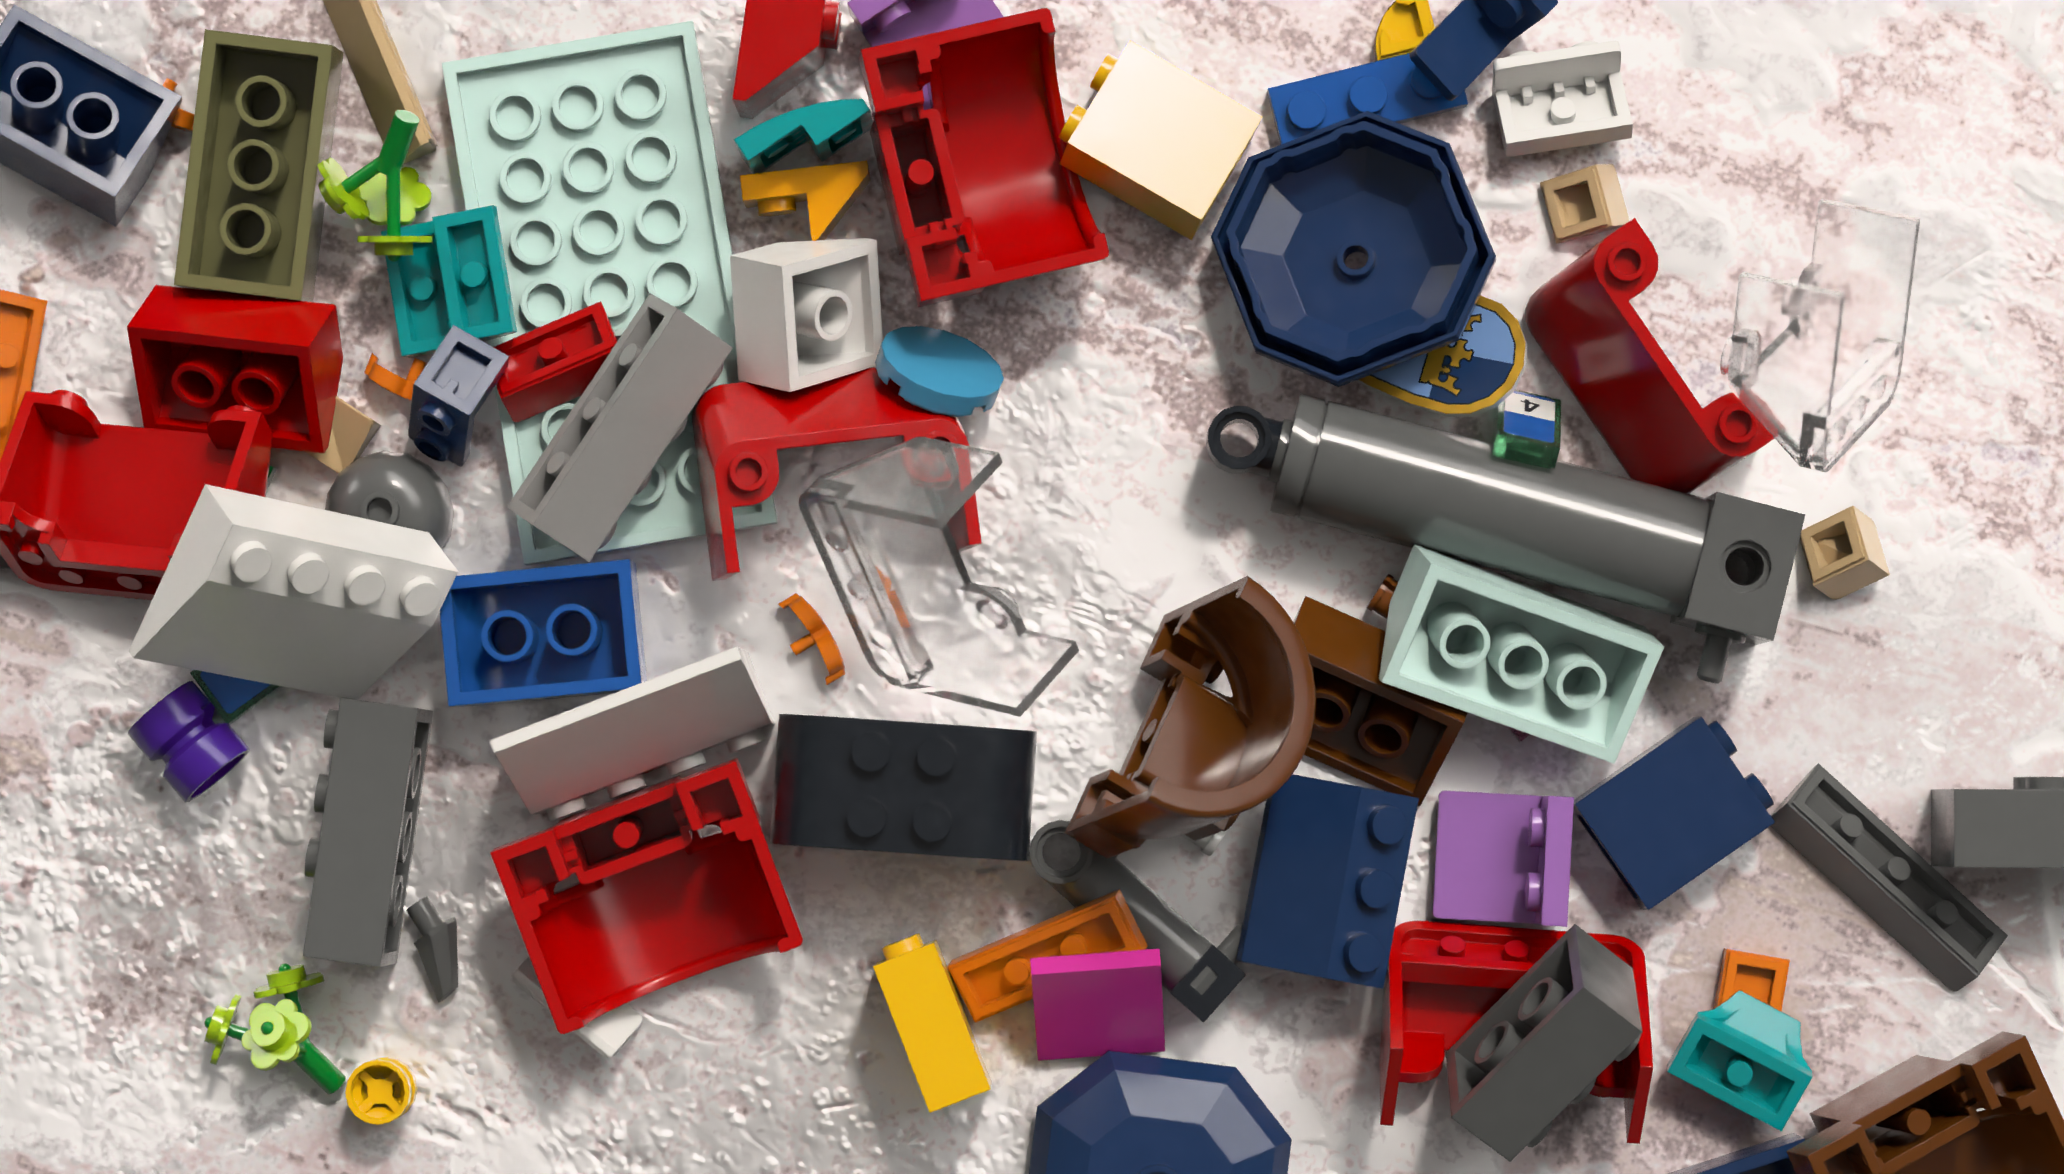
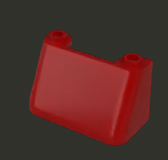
(1625, 376)
(109, 502)

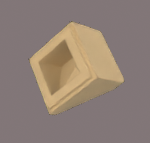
(348, 437)
(1843, 553)

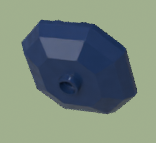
(1341, 193)
(1157, 1119)

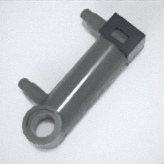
(1190, 964)

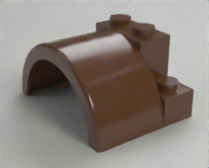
(1197, 750)
(1943, 1117)

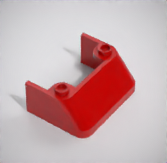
(746, 423)
(1453, 973)

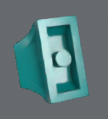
(1745, 1058)

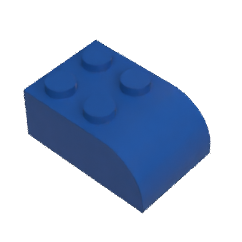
(542, 633)

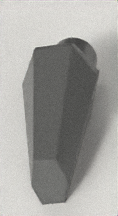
(436, 947)

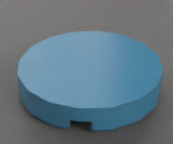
(939, 370)

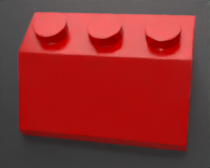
(230, 349)

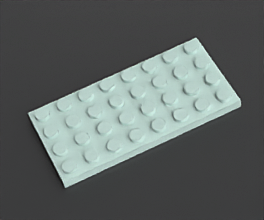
(603, 197)

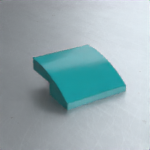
(823, 125)
(452, 282)

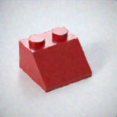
(782, 48)

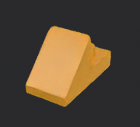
(826, 188)

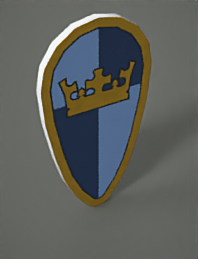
(1466, 374)

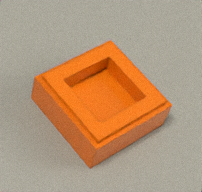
(1753, 974)

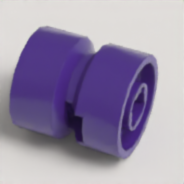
(188, 741)

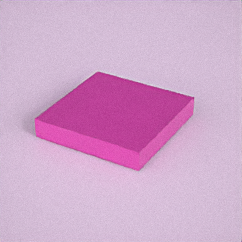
(1098, 1004)

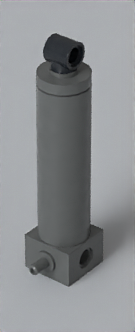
(1528, 520)

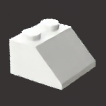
(806, 311)

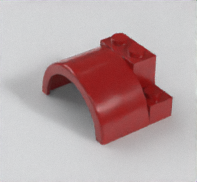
(979, 159)
(649, 893)

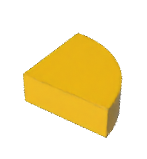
(1402, 28)

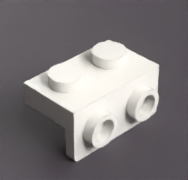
(1561, 98)

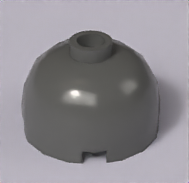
(396, 492)

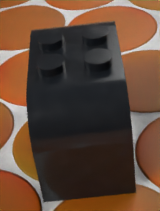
(903, 787)

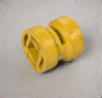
(373, 1098)

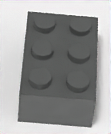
(1543, 1044)

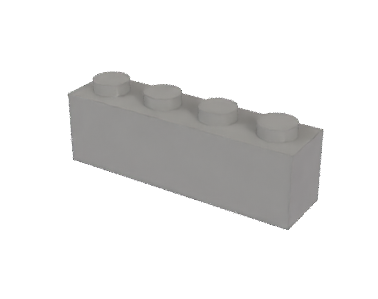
(620, 427)

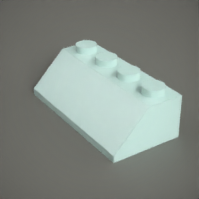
(1516, 654)

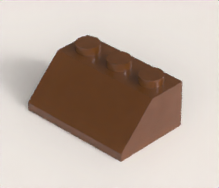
(1364, 724)

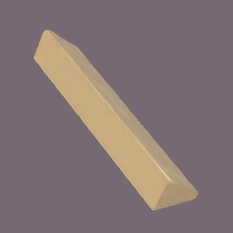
(379, 69)

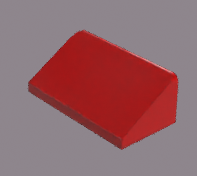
(554, 361)

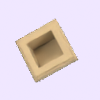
(1584, 202)

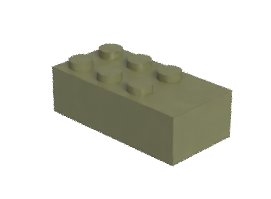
(253, 166)

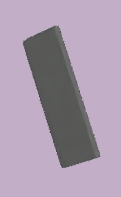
(1887, 879)

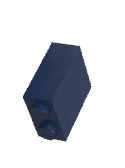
(1674, 811)

